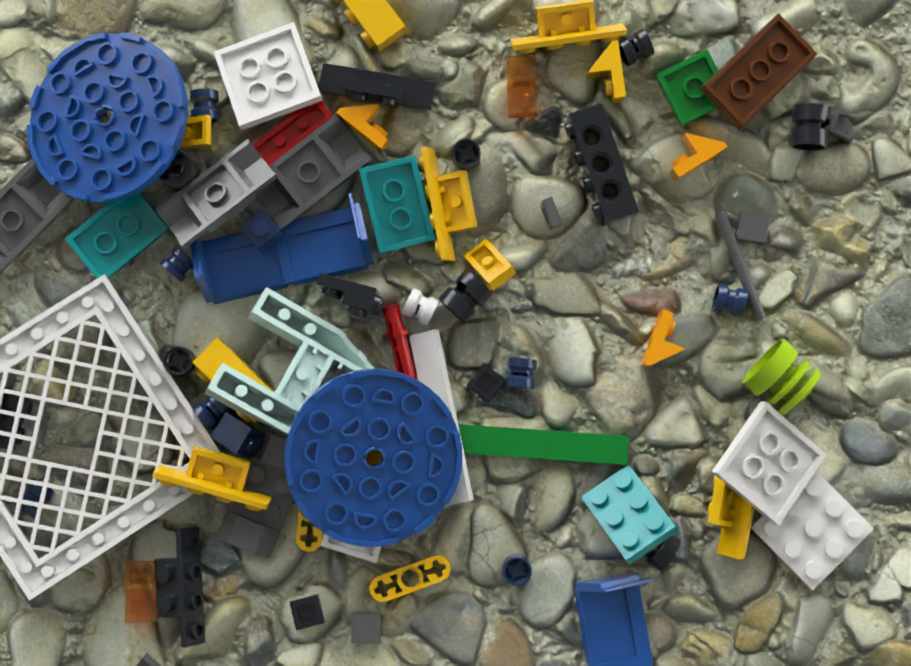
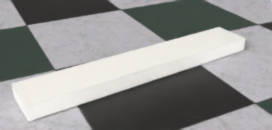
(433, 373)

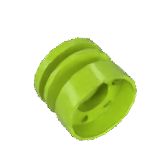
(787, 382)

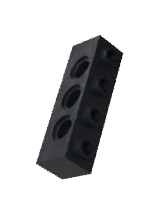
(595, 121)

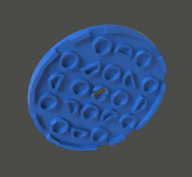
(145, 124)
(339, 429)

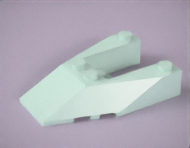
(321, 357)

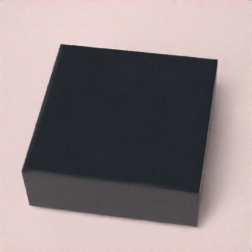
(486, 382)
(307, 611)

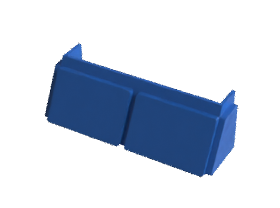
(312, 245)
(613, 621)

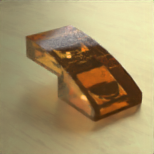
(521, 86)
(140, 591)

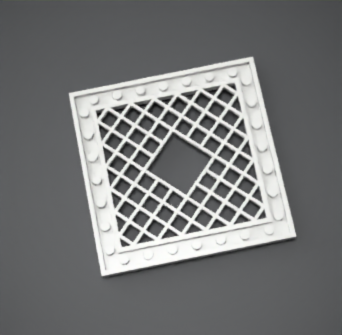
(103, 301)

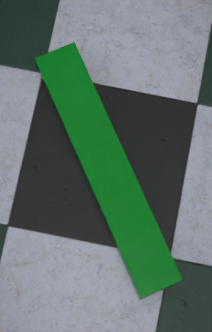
(544, 444)

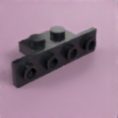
(376, 86)
(180, 587)

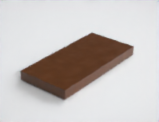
(758, 71)

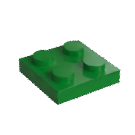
(682, 85)

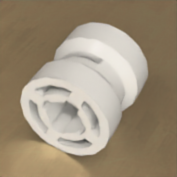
(426, 310)

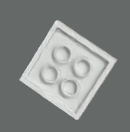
(267, 76)
(769, 463)
(815, 532)

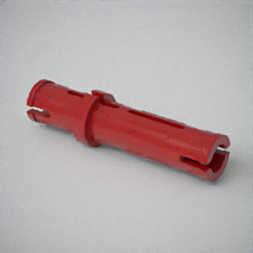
(398, 340)

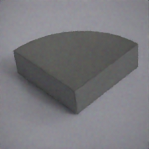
(840, 125)

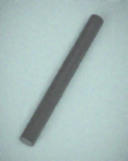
(740, 265)

